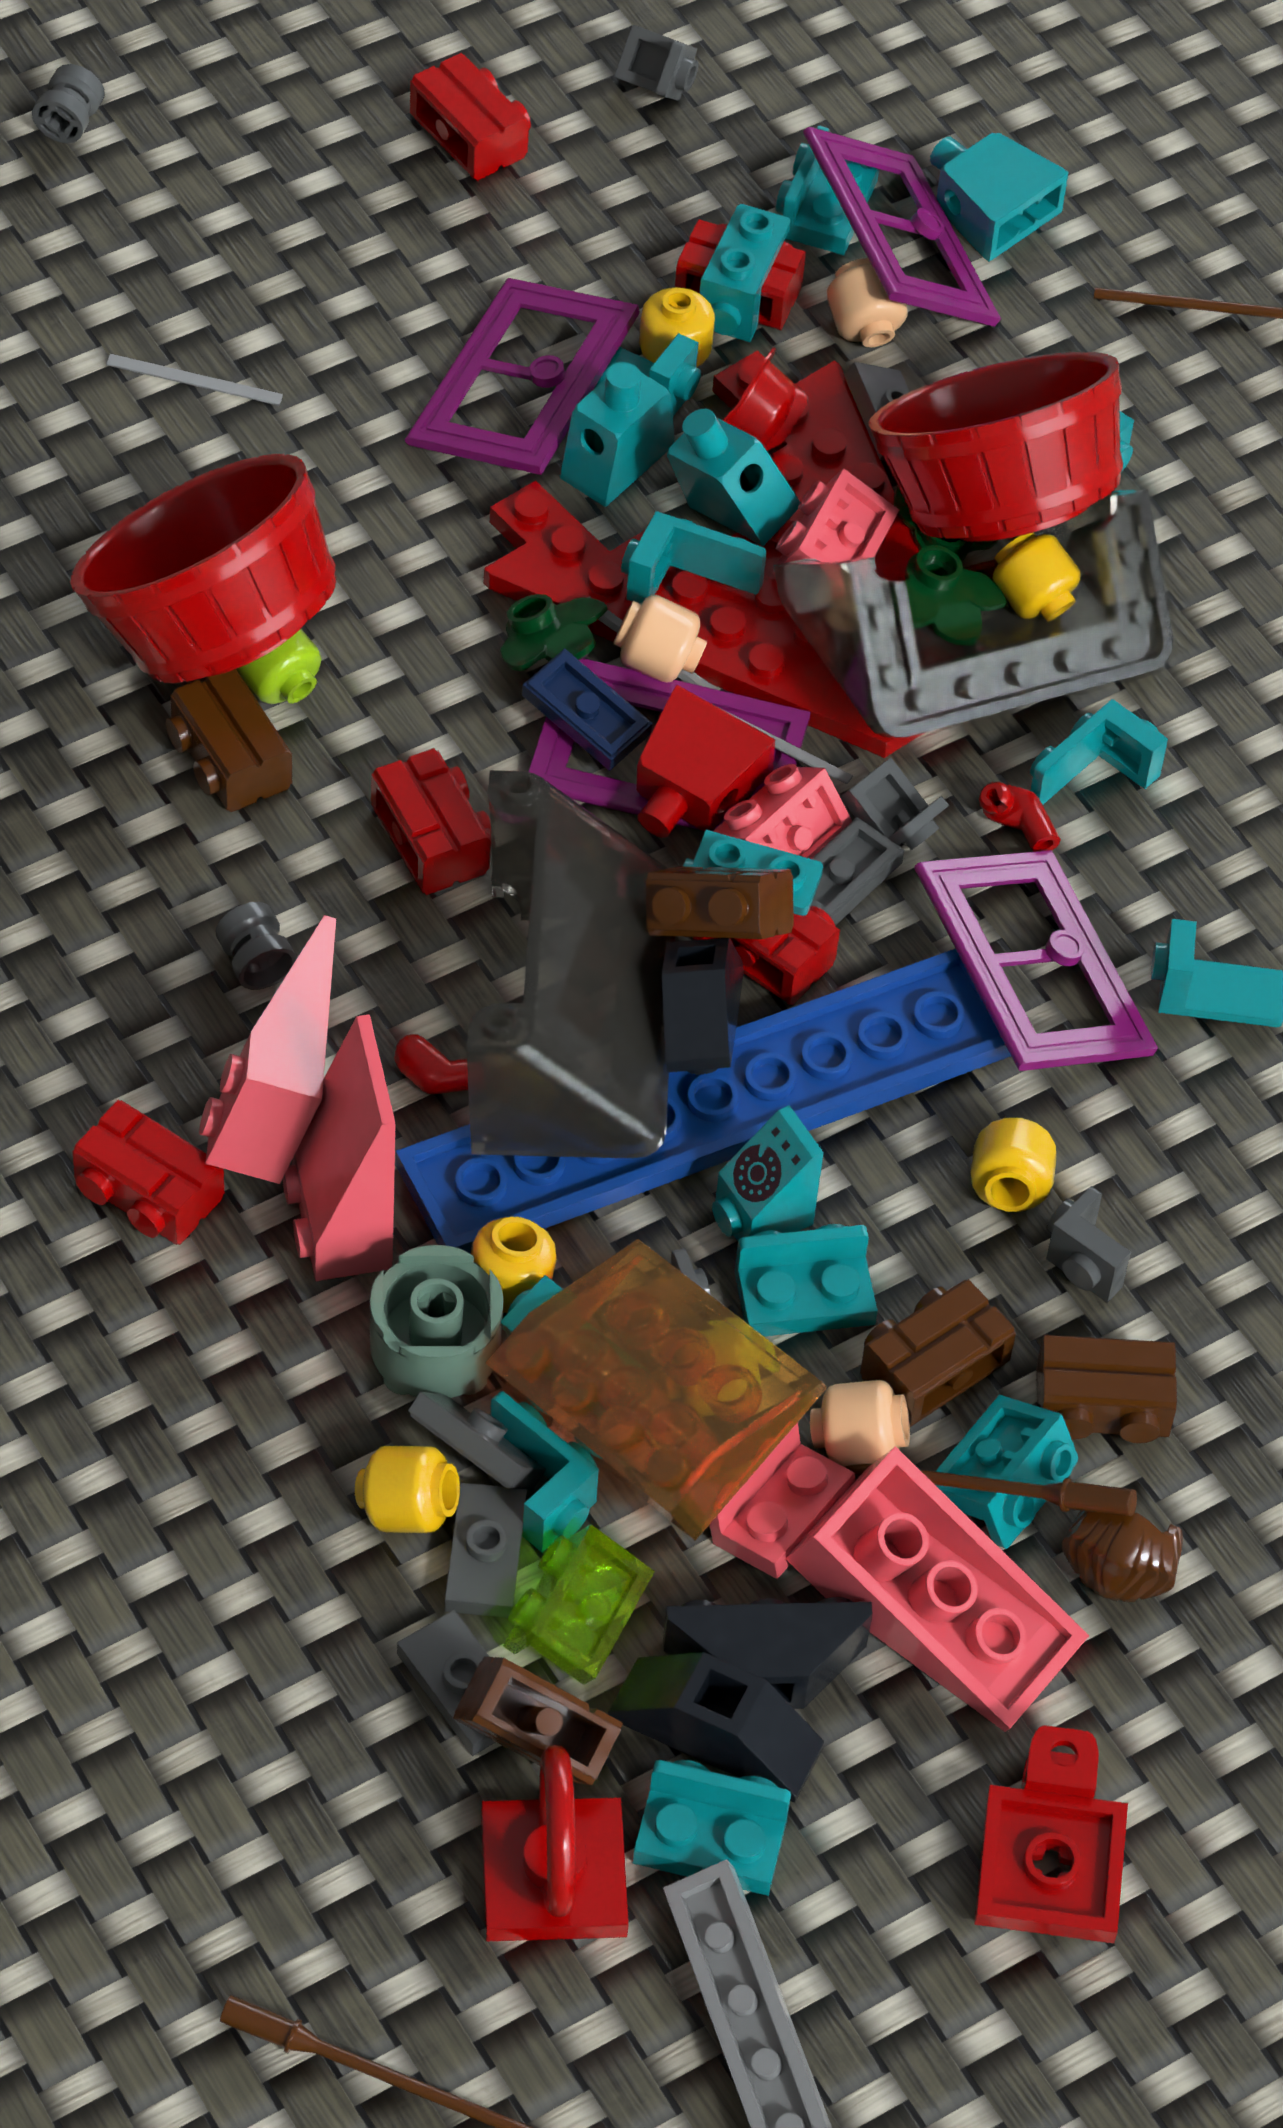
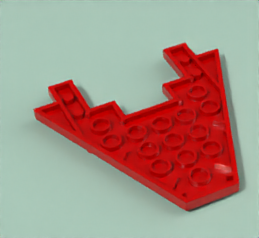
(749, 636)

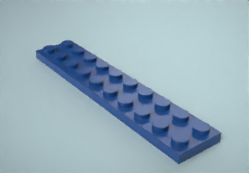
(816, 1057)

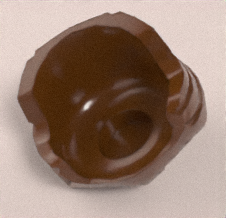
(1123, 1555)

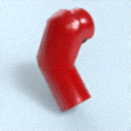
(1019, 810)
(429, 1067)

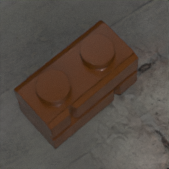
(230, 740)
(719, 902)
(939, 1348)
(1109, 1385)
(534, 1714)

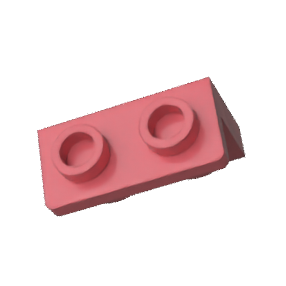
(839, 522)
(791, 812)
(780, 1505)

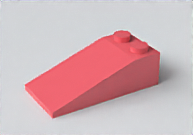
(279, 1074)
(347, 1166)
(939, 1590)

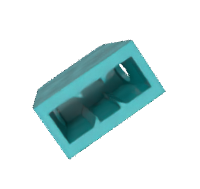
(996, 191)
(617, 433)
(717, 470)

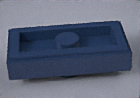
(587, 709)

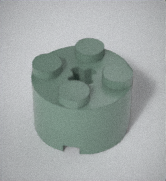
(435, 1322)

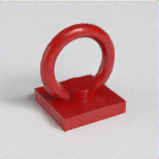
(554, 1862)

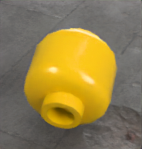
(676, 312)
(1036, 576)
(1013, 1164)
(516, 1253)
(408, 1489)

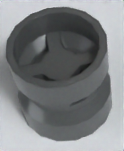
(68, 103)
(253, 940)

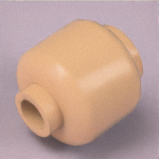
(862, 306)
(660, 639)
(860, 1422)

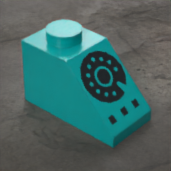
(770, 1180)

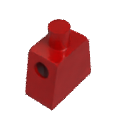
(698, 764)

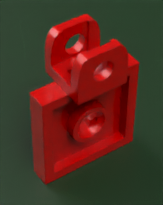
(1061, 1815)

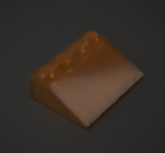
(657, 1383)

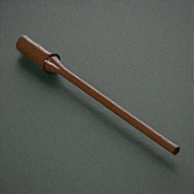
(1188, 303)
(1063, 1494)
(295, 2037)

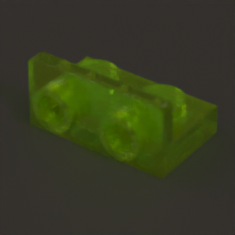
(579, 1602)

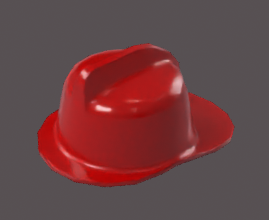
(769, 405)

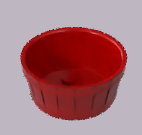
(1006, 445)
(212, 570)

